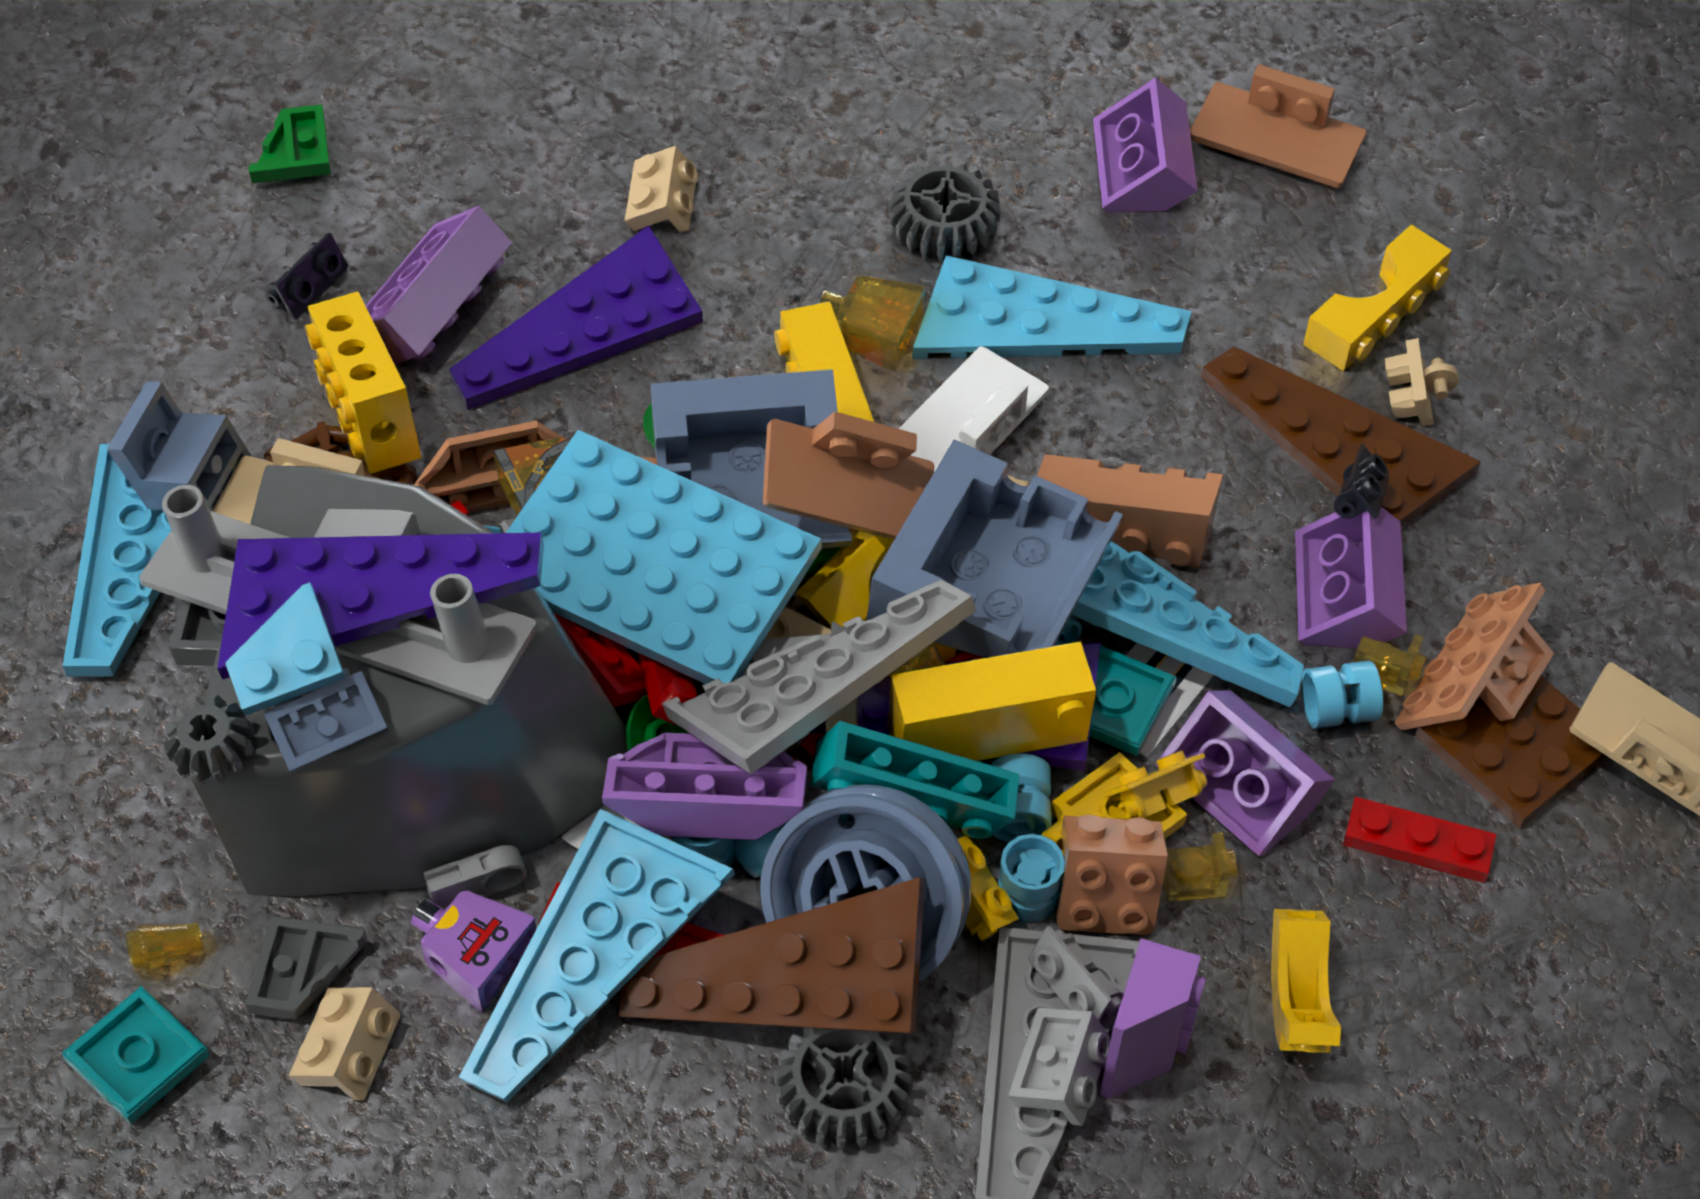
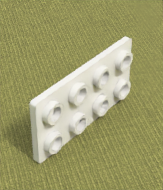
(975, 406)

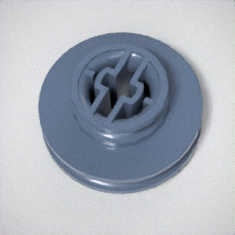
(887, 843)

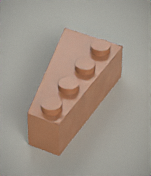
(1161, 513)

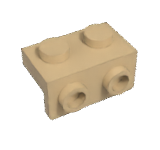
(662, 190)
(346, 1041)

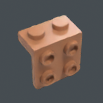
(1111, 874)

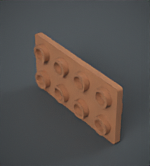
(1281, 126)
(845, 473)
(1486, 656)

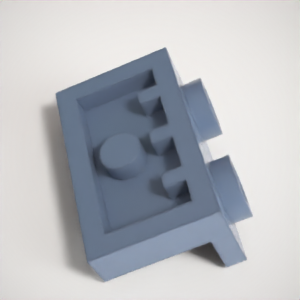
(325, 720)

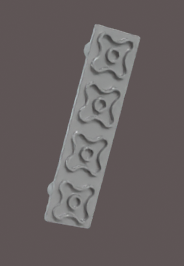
(461, 650)

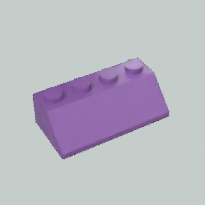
(435, 282)

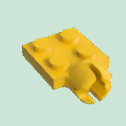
(1088, 798)

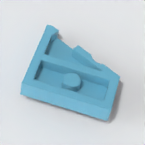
(285, 655)

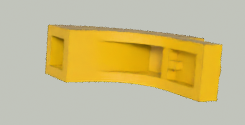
(1300, 982)

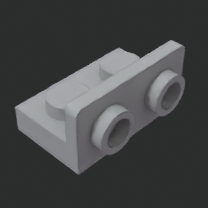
(1061, 1063)

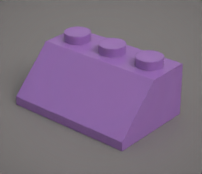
(1145, 151)
(1350, 580)
(1253, 773)
(1153, 1016)

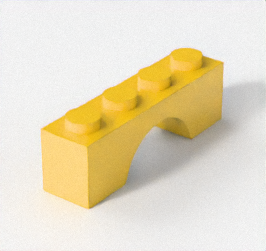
(1349, 326)

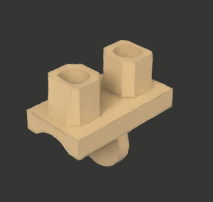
(1434, 379)

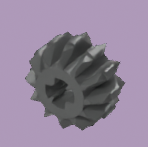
(209, 740)

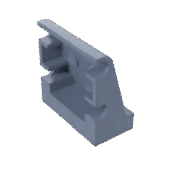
(719, 431)
(1003, 543)

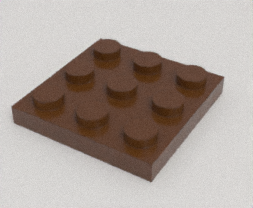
(1518, 760)

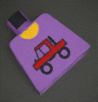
(473, 943)

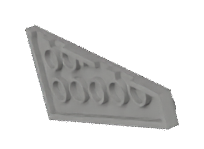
(815, 678)
(1015, 1140)

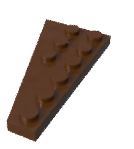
(1327, 429)
(815, 969)

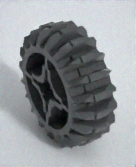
(969, 217)
(823, 1055)

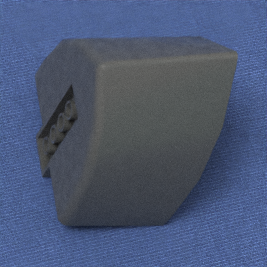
(447, 768)

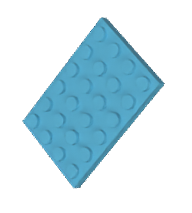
(661, 559)

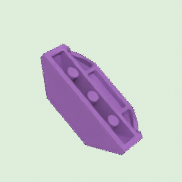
(693, 791)

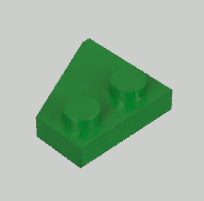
(294, 146)

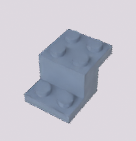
(170, 448)

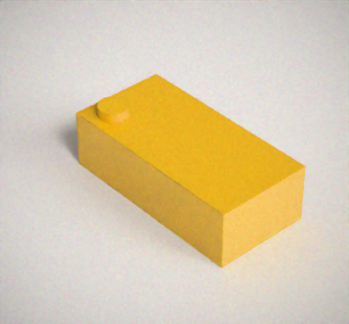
(996, 703)

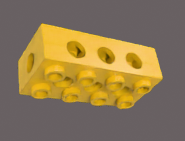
(362, 383)

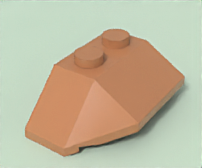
(467, 468)

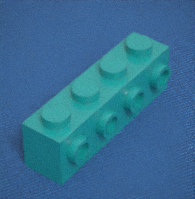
(958, 789)

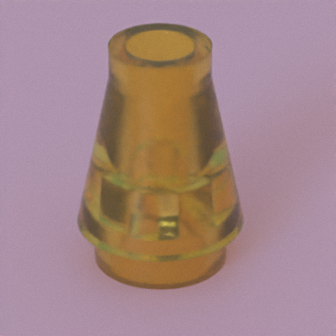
(161, 944)

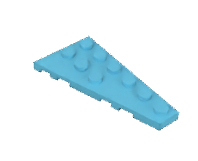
(1039, 316)
(108, 591)
(1159, 611)
(603, 925)

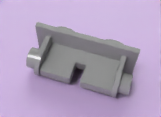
(1065, 970)

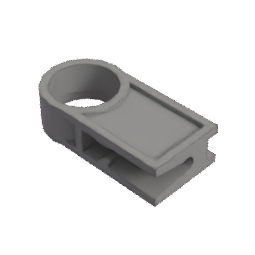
(481, 874)

